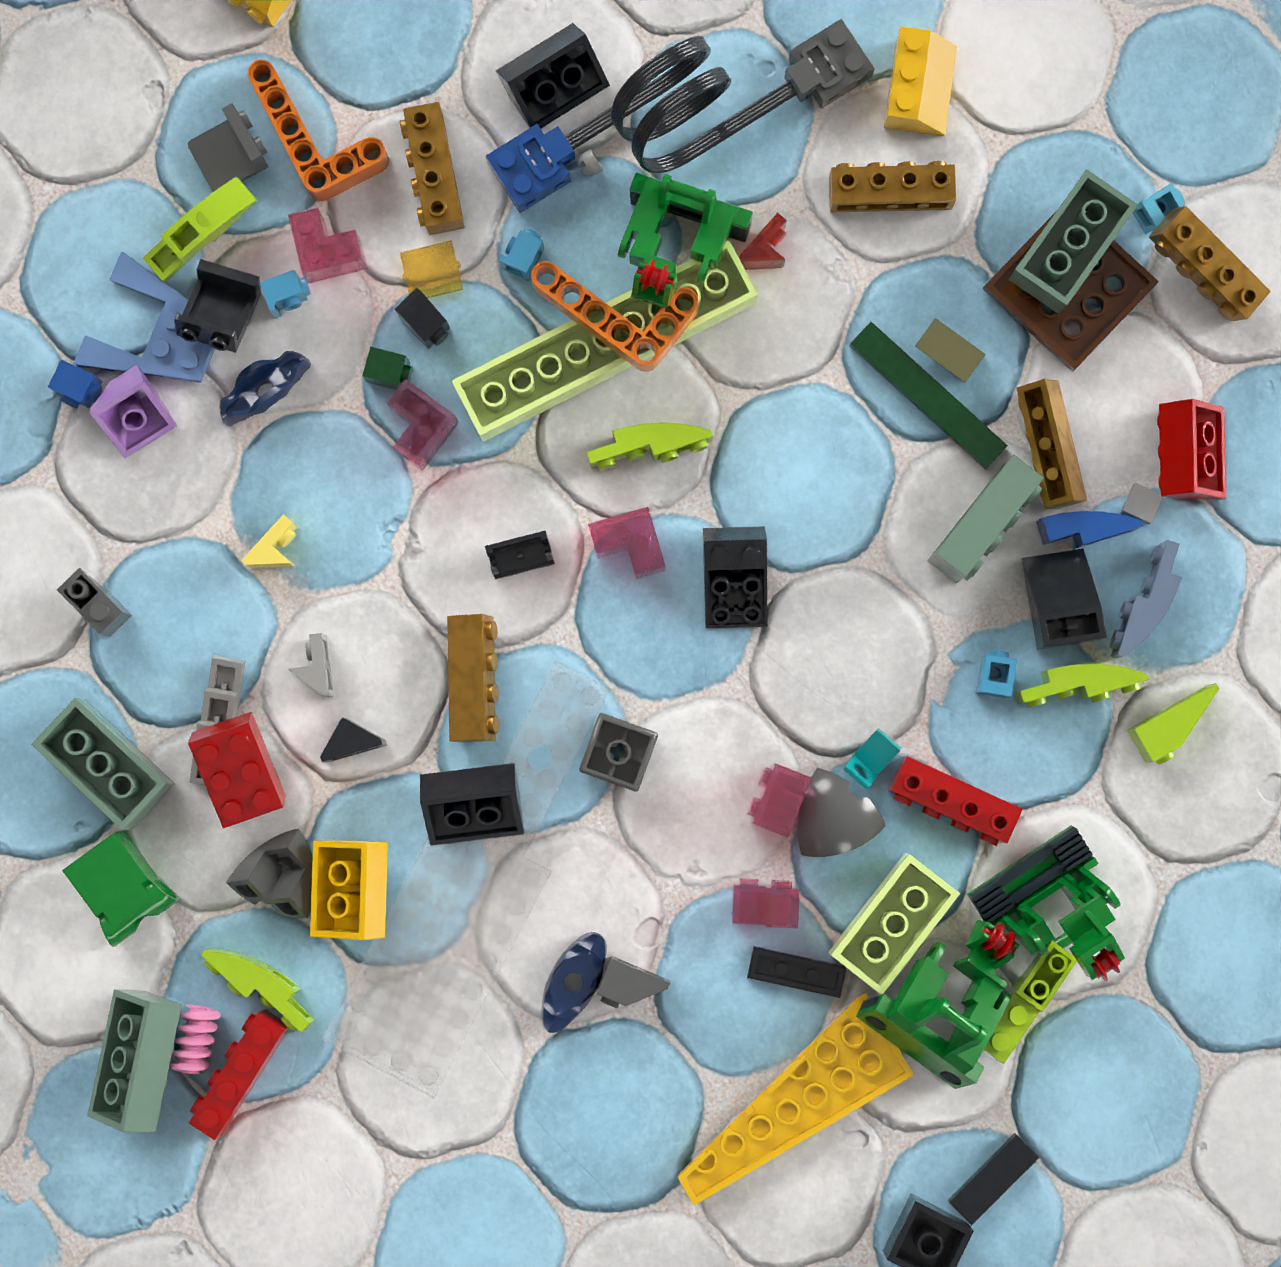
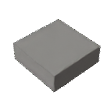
(1142, 503)

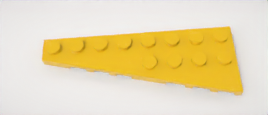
(823, 1084)

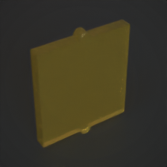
(432, 269)

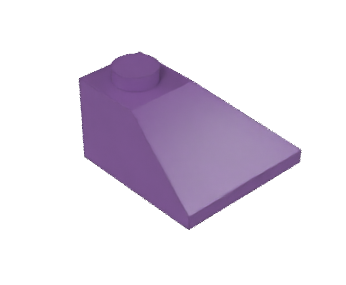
(131, 412)

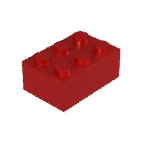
(237, 770)

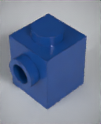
(75, 385)

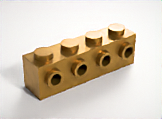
(433, 168)
(892, 187)
(1209, 264)
(1051, 443)
(472, 678)

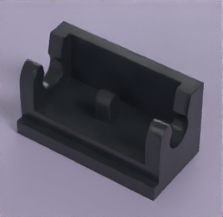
(520, 555)

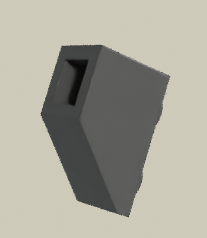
(94, 603)

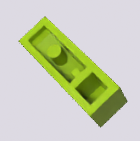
(1169, 728)

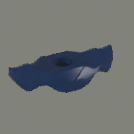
(244, 398)
(582, 957)

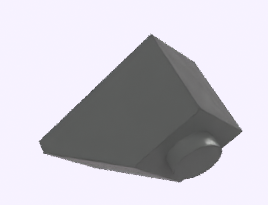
(628, 983)

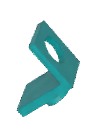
(872, 758)

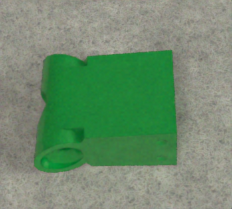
(119, 886)

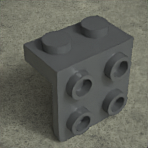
(228, 150)

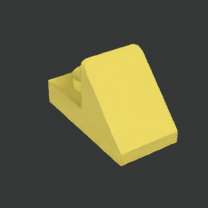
(266, 553)

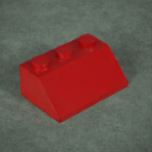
(1192, 450)

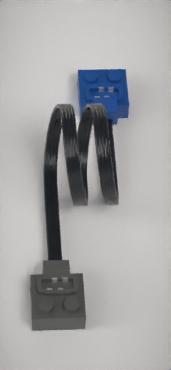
(822, 66)

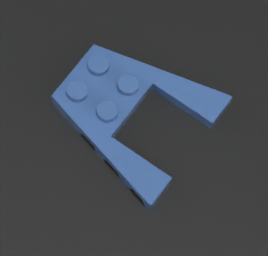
(165, 352)

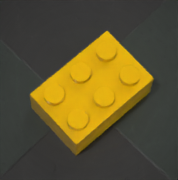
(348, 889)

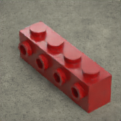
(954, 799)
(239, 1074)

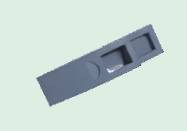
(1144, 613)

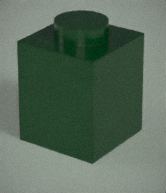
(386, 368)

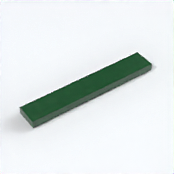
(928, 395)

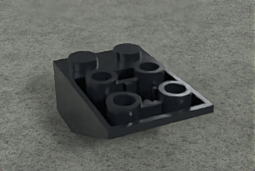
(735, 577)
(1063, 599)

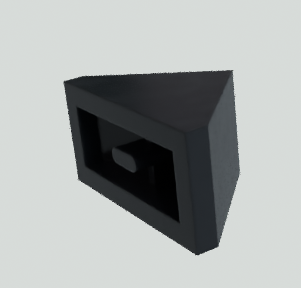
(350, 740)

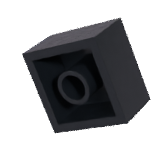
(927, 1236)

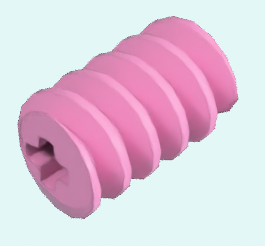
(195, 1039)

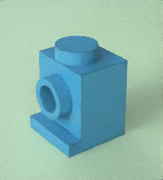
(522, 253)
(285, 292)
(1004, 685)

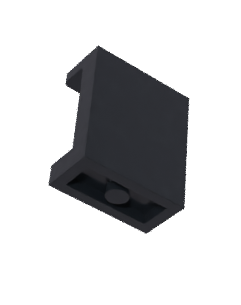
(219, 306)

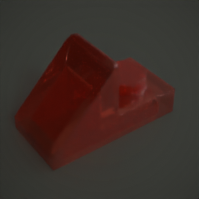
(759, 252)

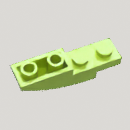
(199, 227)
(661, 438)
(1090, 679)
(251, 975)
(1028, 998)

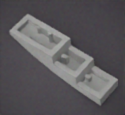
(220, 698)

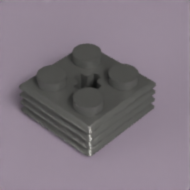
(609, 733)

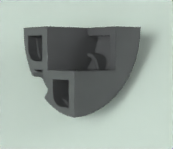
(834, 818)
(278, 875)

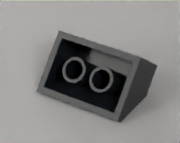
(553, 77)
(471, 804)

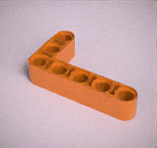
(301, 141)
(615, 321)

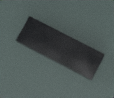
(796, 971)
(993, 1179)

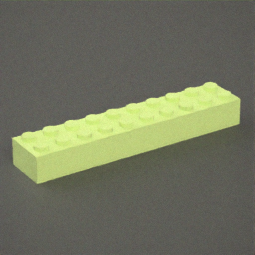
(574, 360)

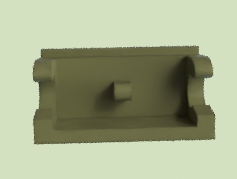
(950, 350)

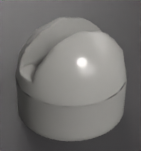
(590, 163)

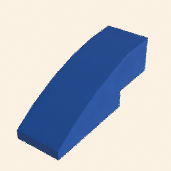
(1085, 526)

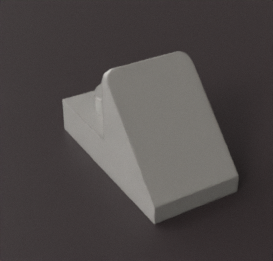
(319, 674)

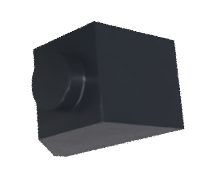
(422, 319)

